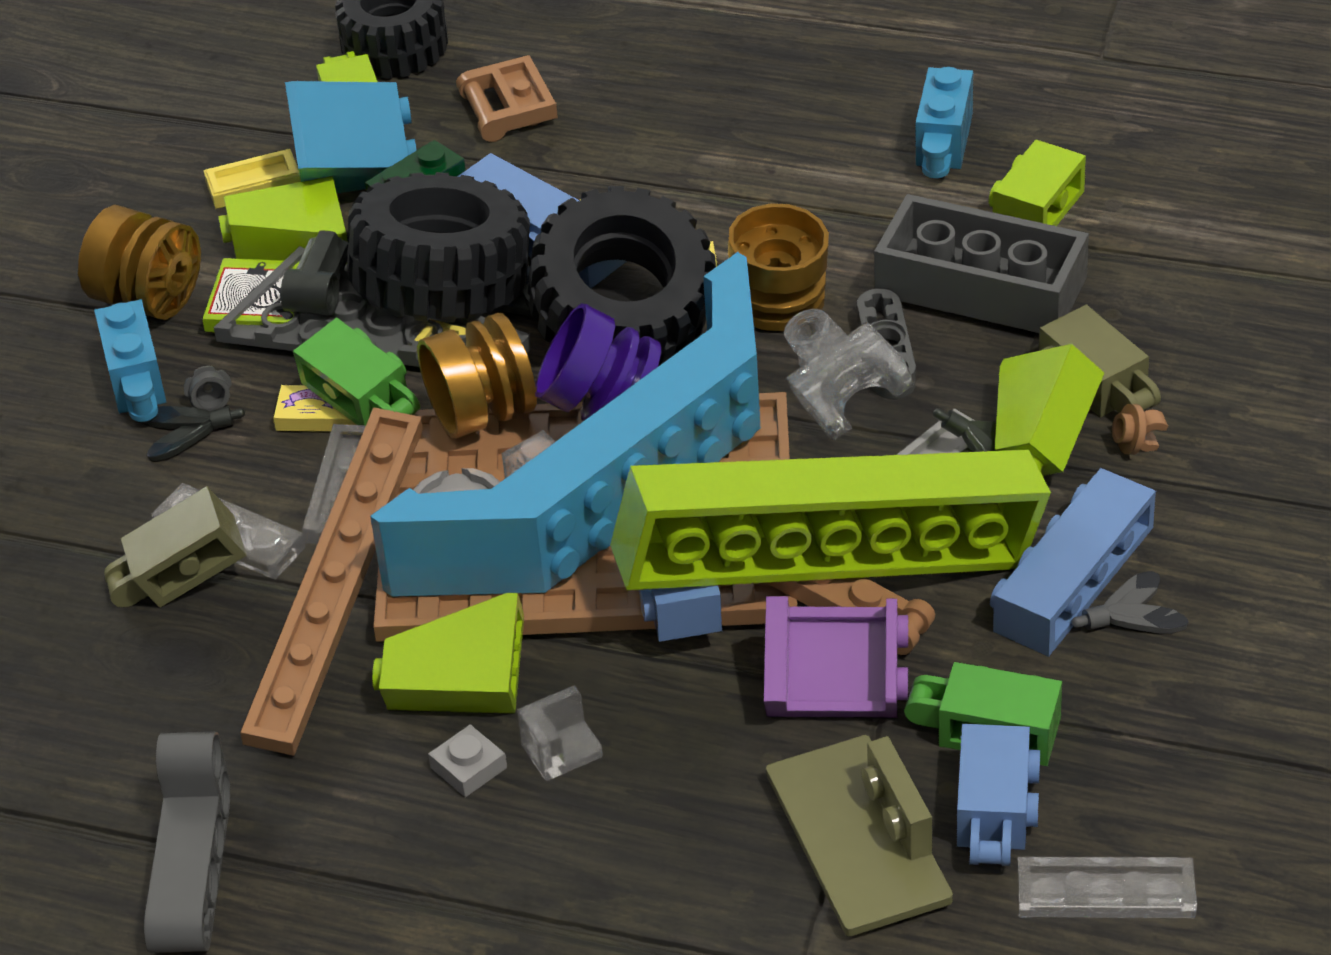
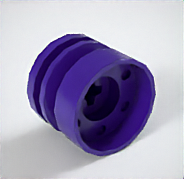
(592, 366)

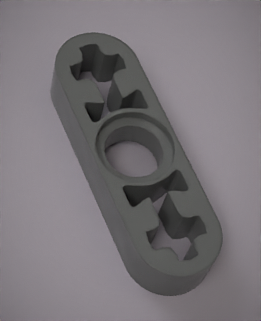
(891, 328)

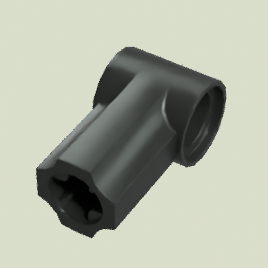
(315, 281)

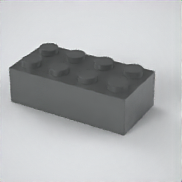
(981, 263)

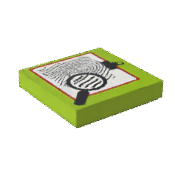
(234, 283)

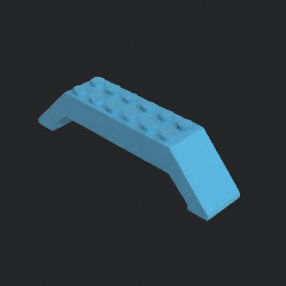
(568, 497)

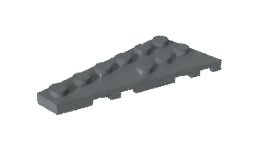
(383, 329)

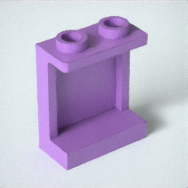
(833, 660)

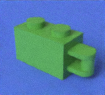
(353, 373)
(987, 698)

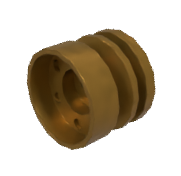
(138, 258)
(784, 261)
(486, 372)

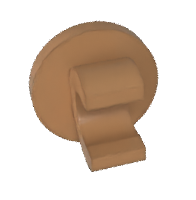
(1133, 427)

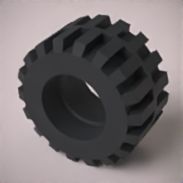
(394, 33)

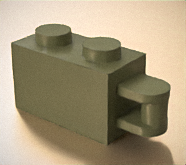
(1121, 361)
(175, 551)

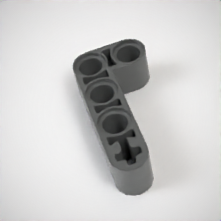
(188, 842)

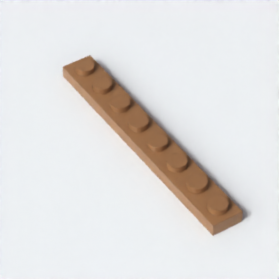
(330, 584)

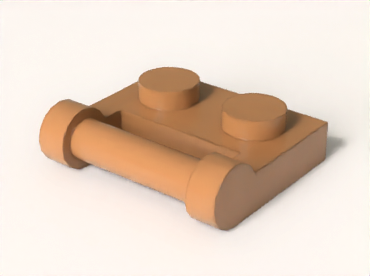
(518, 88)

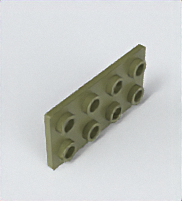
(862, 831)

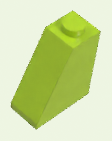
(281, 218)
(1045, 403)
(456, 661)

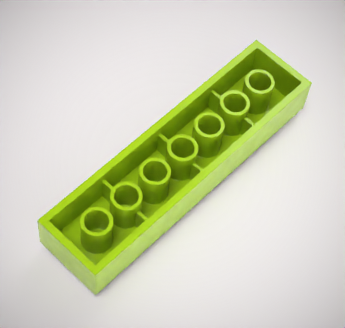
(826, 518)

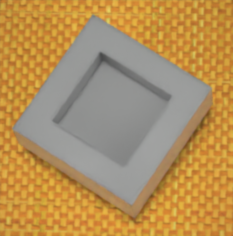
(467, 760)

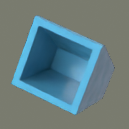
(348, 130)

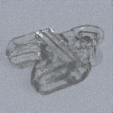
(839, 366)

